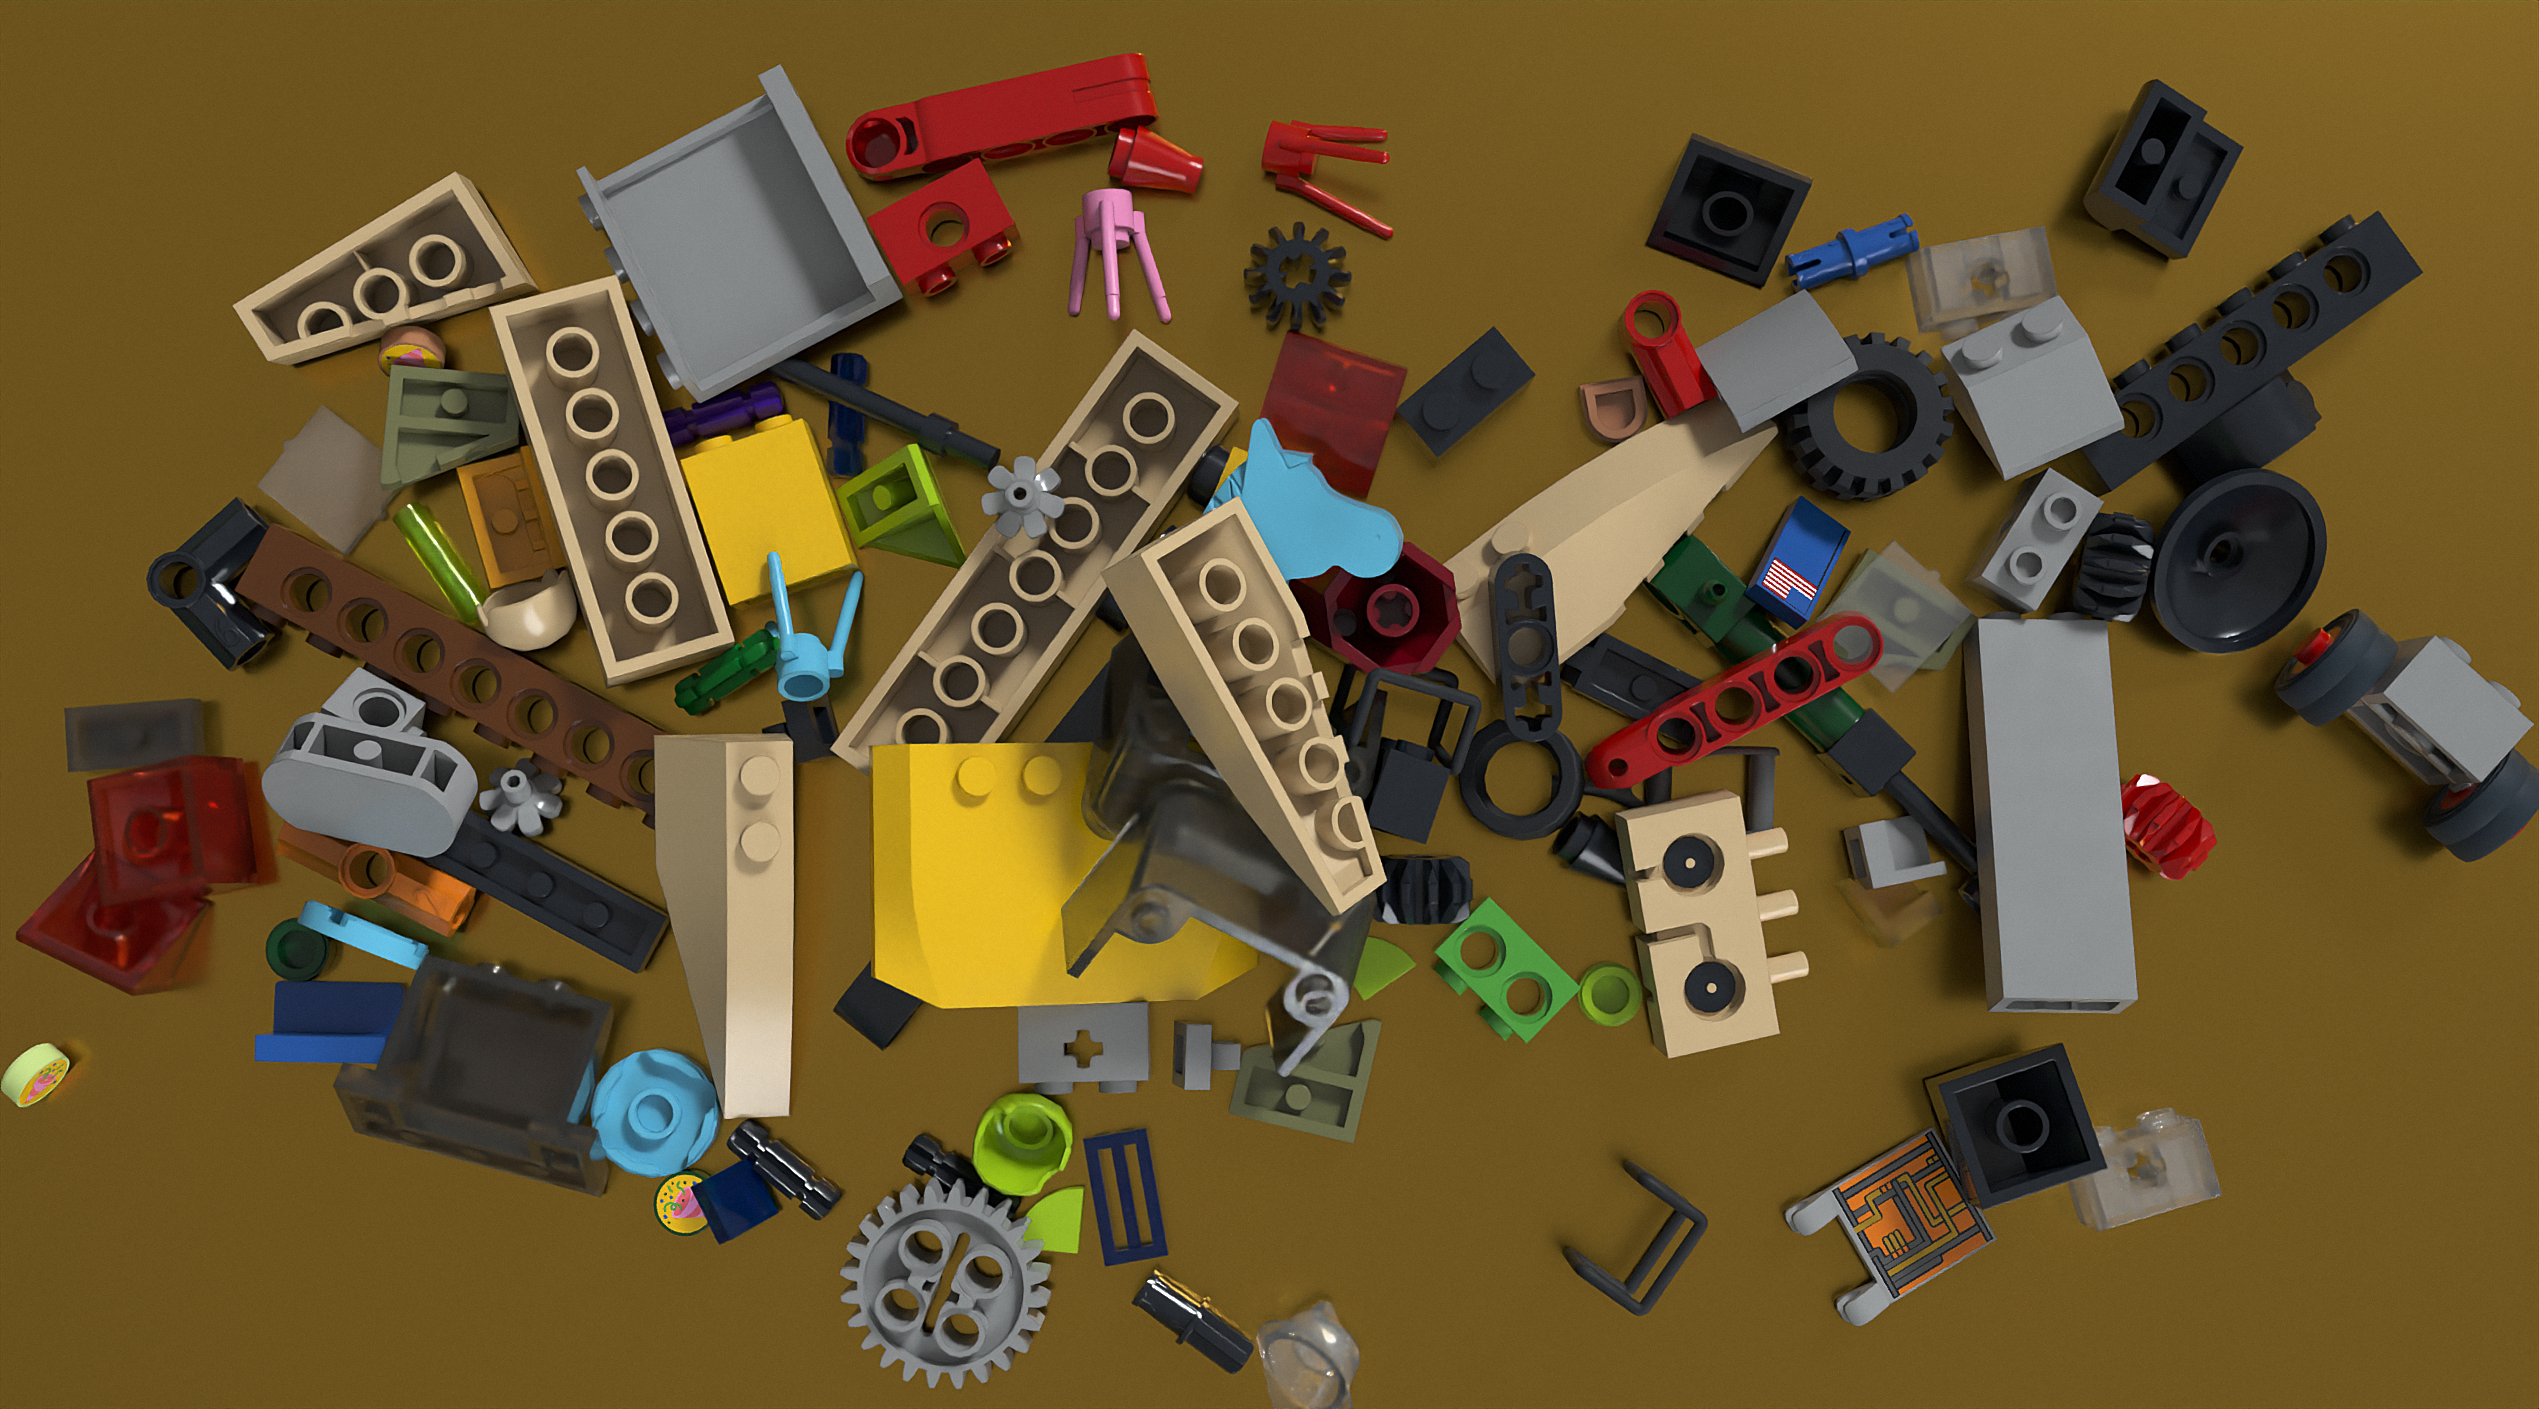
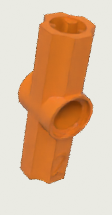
(410, 883)

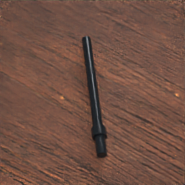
(933, 432)

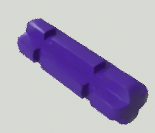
(724, 413)

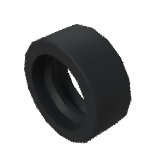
(1530, 826)

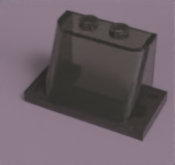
(489, 1074)

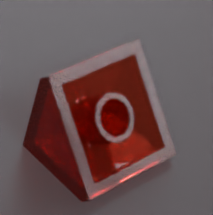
(123, 946)

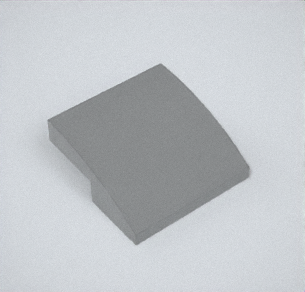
(1776, 360)

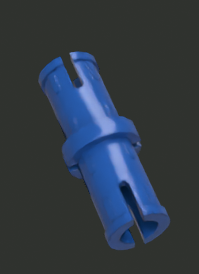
(1852, 253)

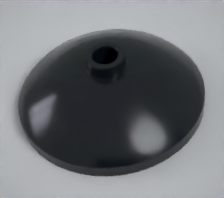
(2256, 576)

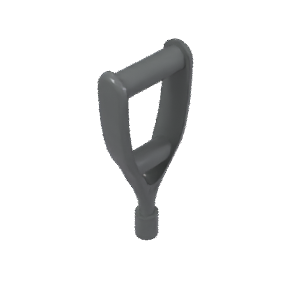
(1660, 786)

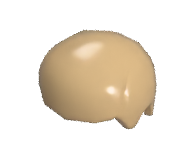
(530, 612)

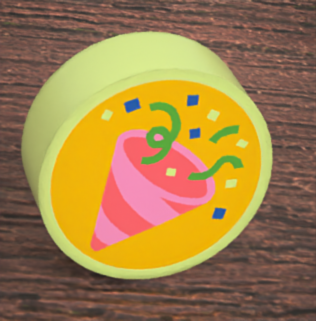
(34, 1074)

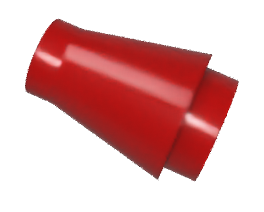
(1153, 162)

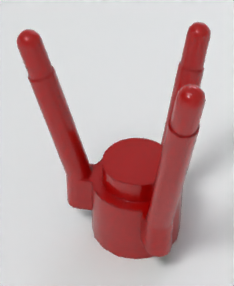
(1296, 149)

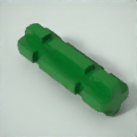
(727, 672)

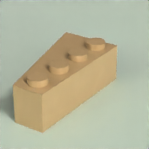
(402, 269)

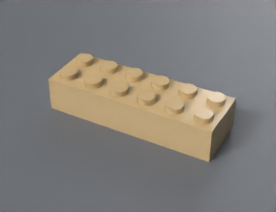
(611, 480)

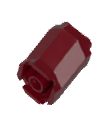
(1384, 620)

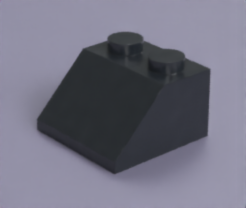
(2016, 1125)

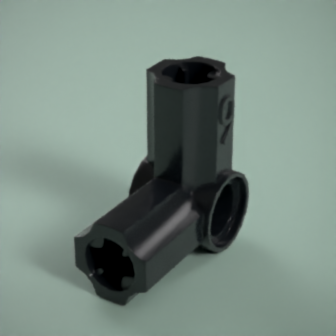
(214, 610)

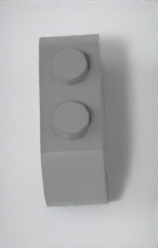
(370, 785)

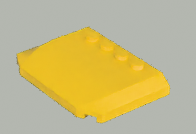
(972, 880)

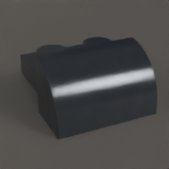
(2162, 171)

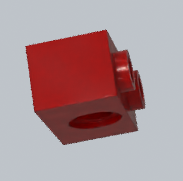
(960, 196)

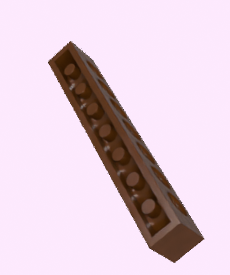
(292, 562)

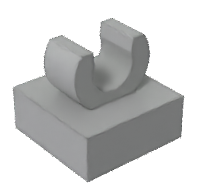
(1197, 1054)

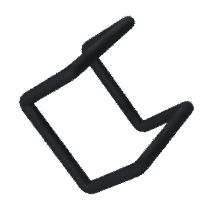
(1448, 695)
(1621, 1292)

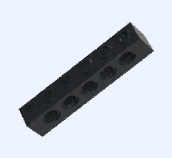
(2372, 269)

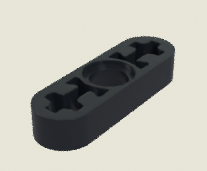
(1514, 695)

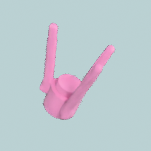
(1108, 223)

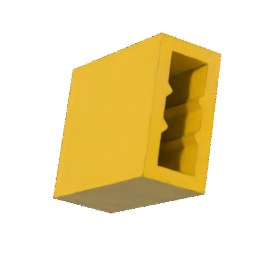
(764, 499)

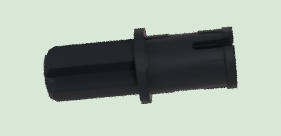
(1194, 1323)

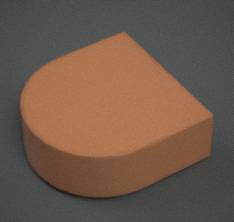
(1614, 409)

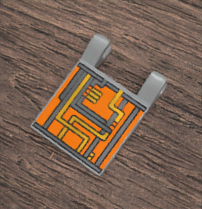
(1903, 1220)

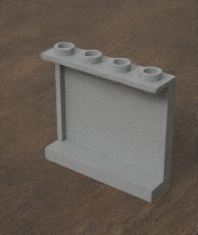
(739, 243)

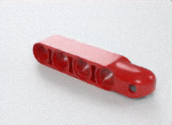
(1004, 118)
(1647, 755)

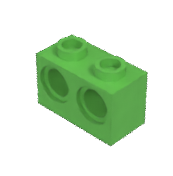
(1514, 958)

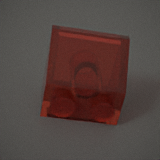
(172, 830)

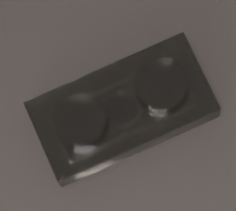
(132, 734)

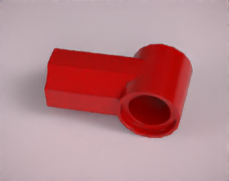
(1665, 361)

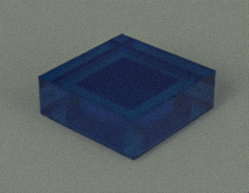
(734, 1200)

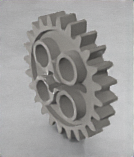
(893, 1260)

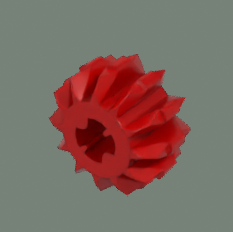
(2164, 828)

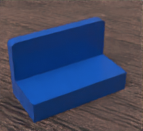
(331, 1021)

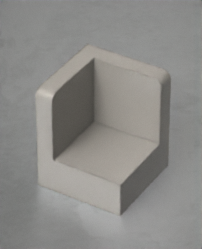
(1890, 853)

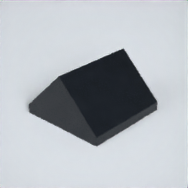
(1728, 209)

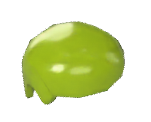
(1021, 1143)

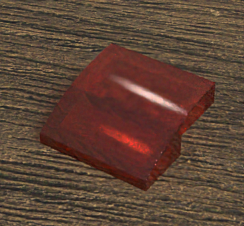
(1334, 407)

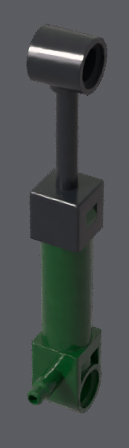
(1849, 739)

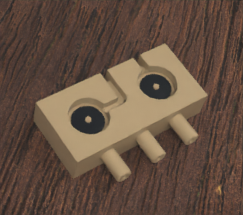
(1703, 921)

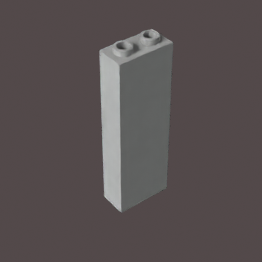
(2048, 816)

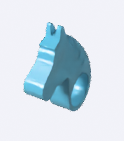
(1305, 519)

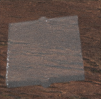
(330, 480)
(1907, 608)

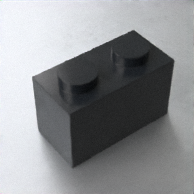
(1463, 396)

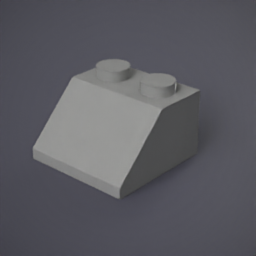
(2031, 388)

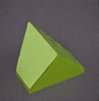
(902, 510)

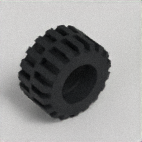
(1919, 413)

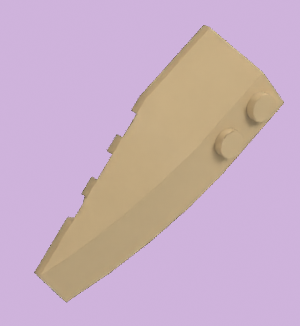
(1604, 530)
(1242, 679)
(731, 903)

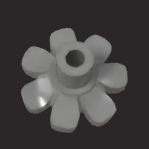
(1032, 508)
(521, 798)

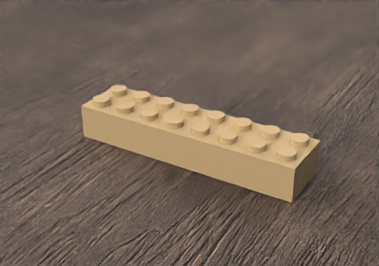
(1029, 600)

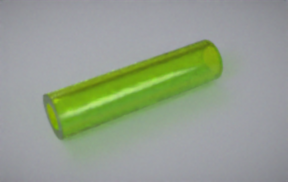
(440, 560)

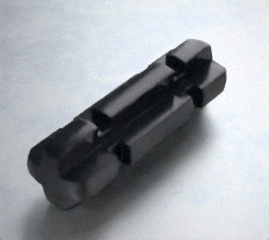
(925, 1157)
(783, 1169)

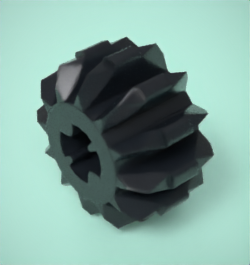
(1291, 256)
(2113, 567)
(1424, 890)

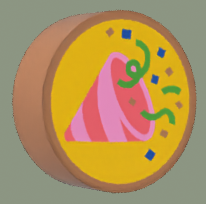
(411, 347)

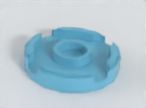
(362, 934)
(656, 1112)

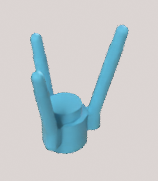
(802, 661)

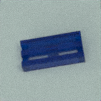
(1116, 1142)

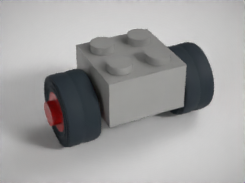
(2432, 716)

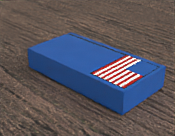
(1798, 562)

